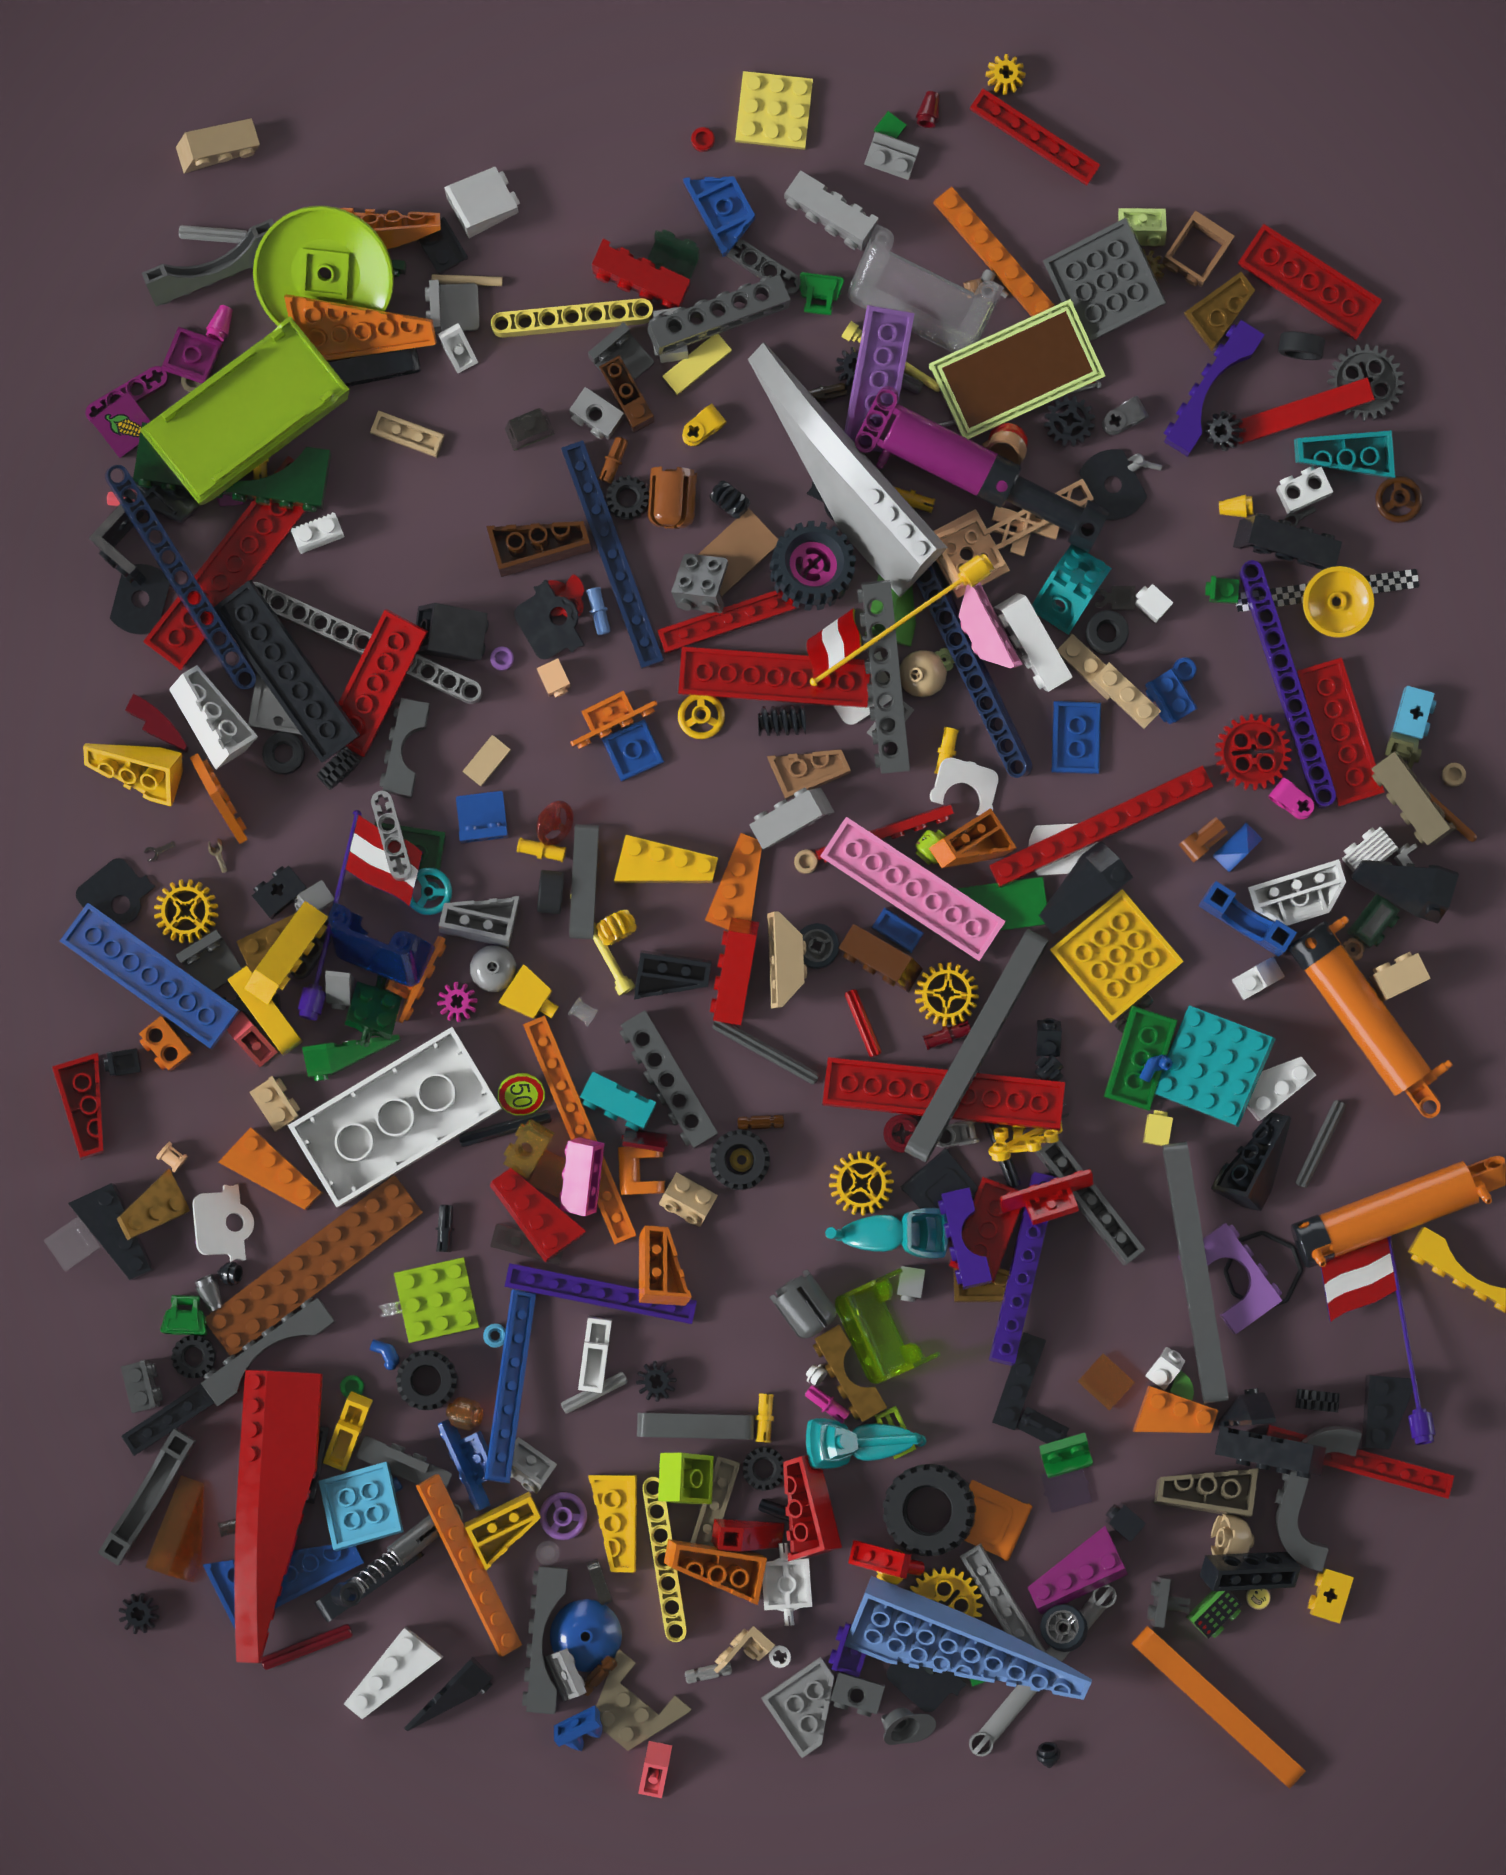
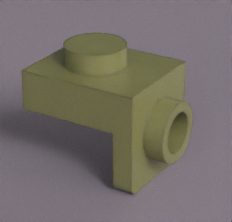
(1405, 746)

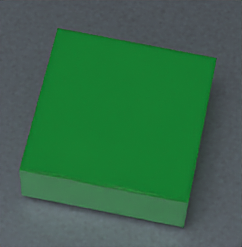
(890, 125)

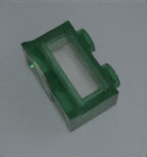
(1373, 921)

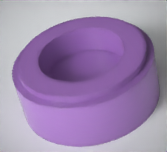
(502, 658)

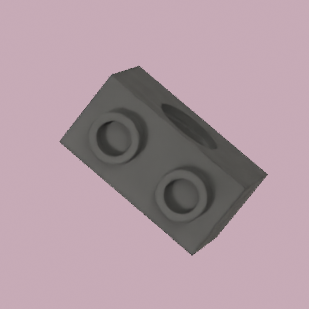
(846, 1683)

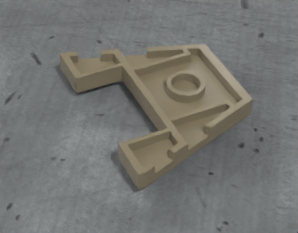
(626, 1715)

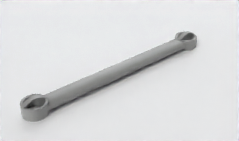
(1022, 1694)

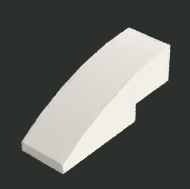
(595, 1354)

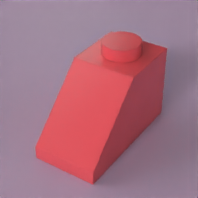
(251, 1039)
(655, 1769)

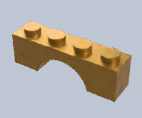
(864, 1400)

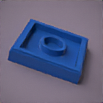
(632, 750)

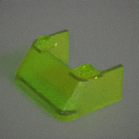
(875, 1333)

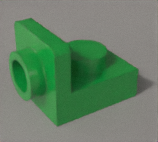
(1222, 590)

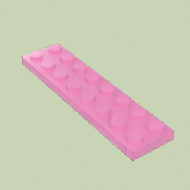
(912, 888)

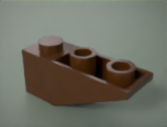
(627, 394)

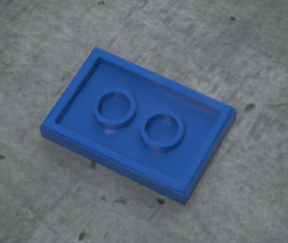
(1076, 737)

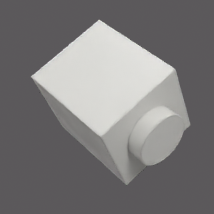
(1153, 602)

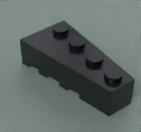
(100, 1214)

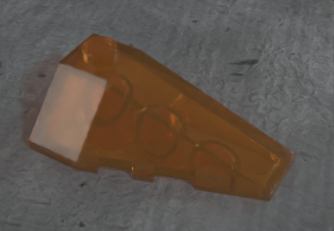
(179, 1539)

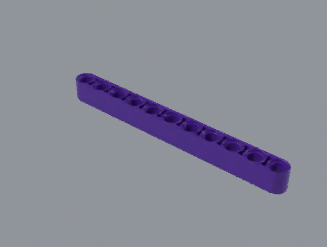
(1287, 672)

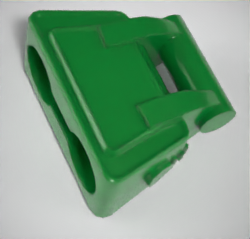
(820, 288)
(184, 1321)

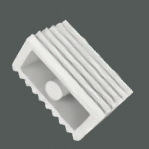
(317, 533)
(1375, 847)

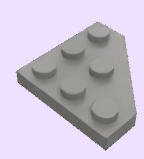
(802, 1705)

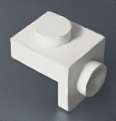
(1166, 1368)

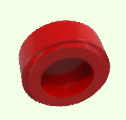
(702, 139)

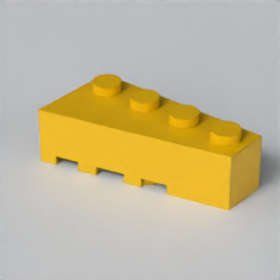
(660, 863)
(286, 953)

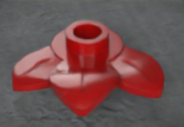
(572, 590)

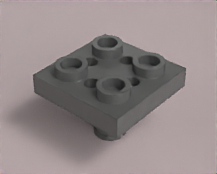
(1164, 1602)

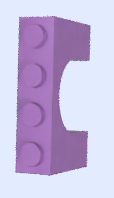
(1260, 1295)

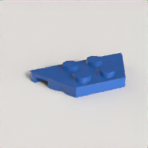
(722, 209)

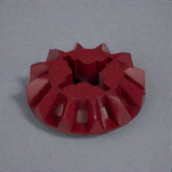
(893, 1125)

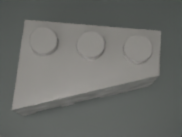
(790, 816)

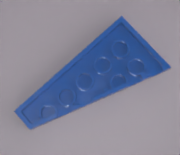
(305, 1572)

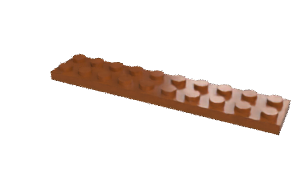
(313, 1265)

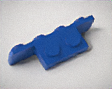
(470, 1459)

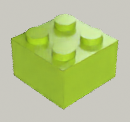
(685, 1478)

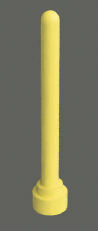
(854, 334)
(622, 982)

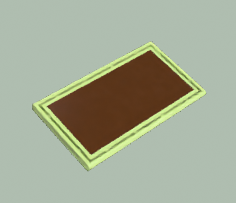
(1017, 369)

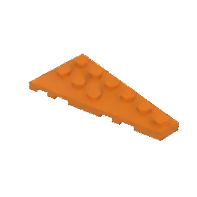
(354, 331)

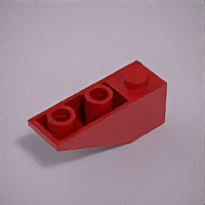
(746, 1535)

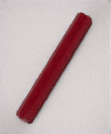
(306, 1646)

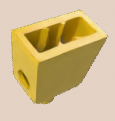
(528, 995)

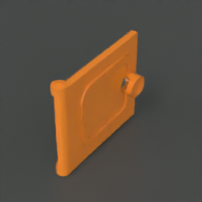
(997, 1520)

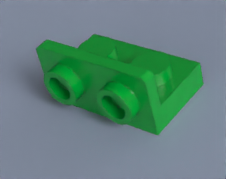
(1066, 1455)

